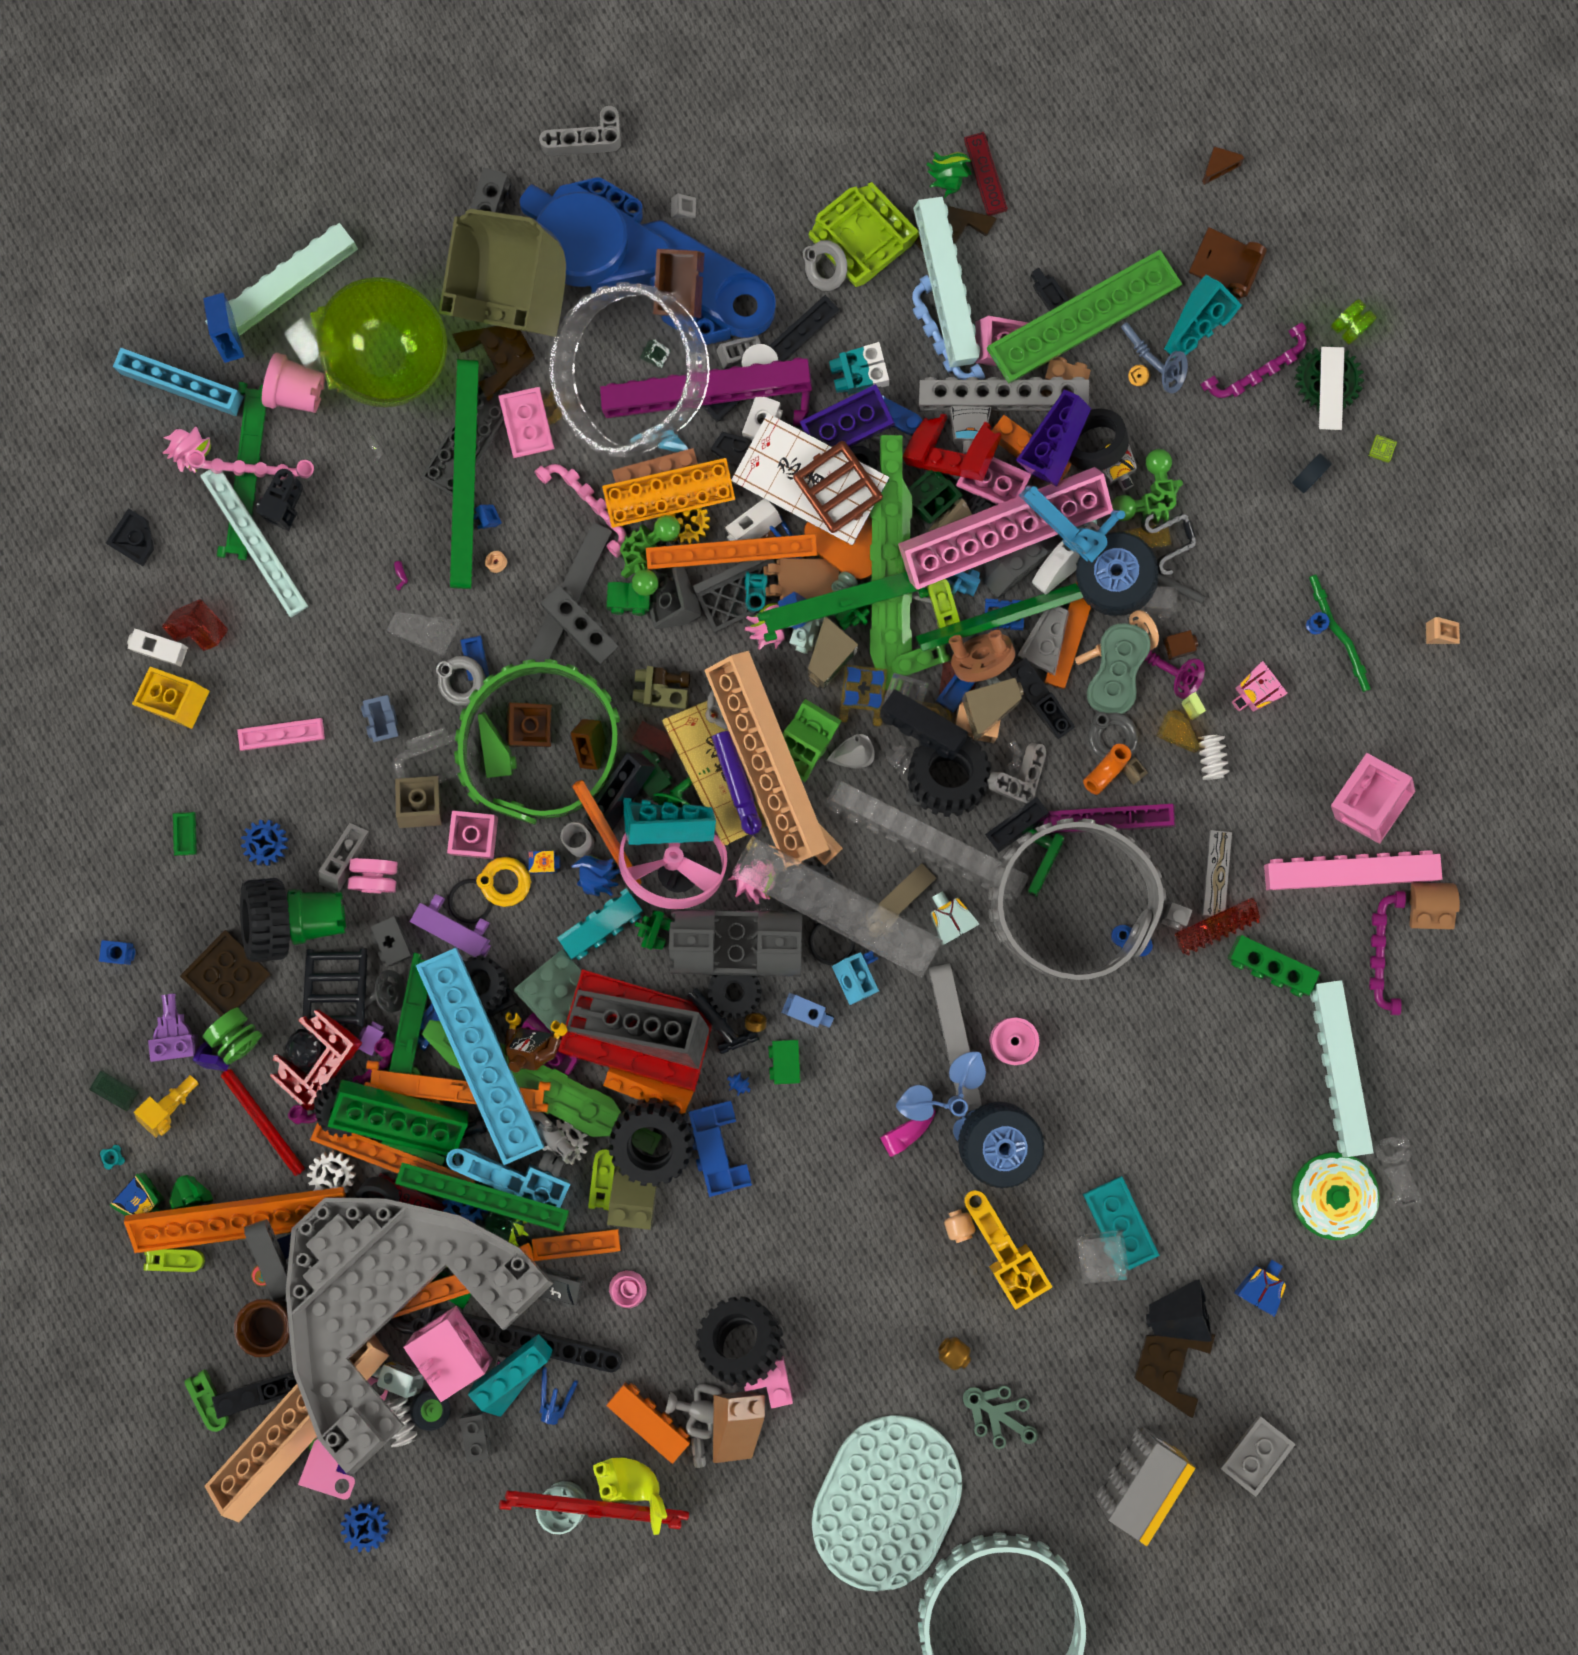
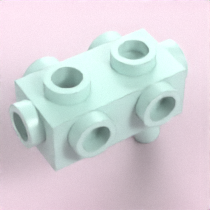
(806, 637)

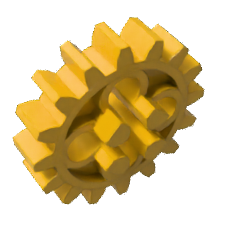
(699, 520)

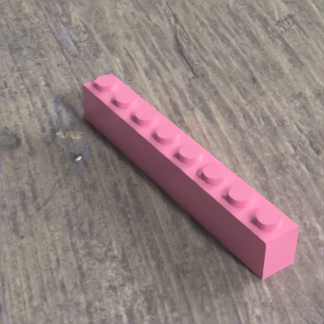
(1353, 872)

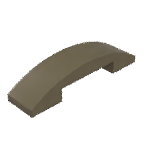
(908, 889)

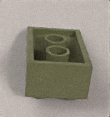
(631, 1203)

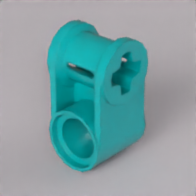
(755, 589)

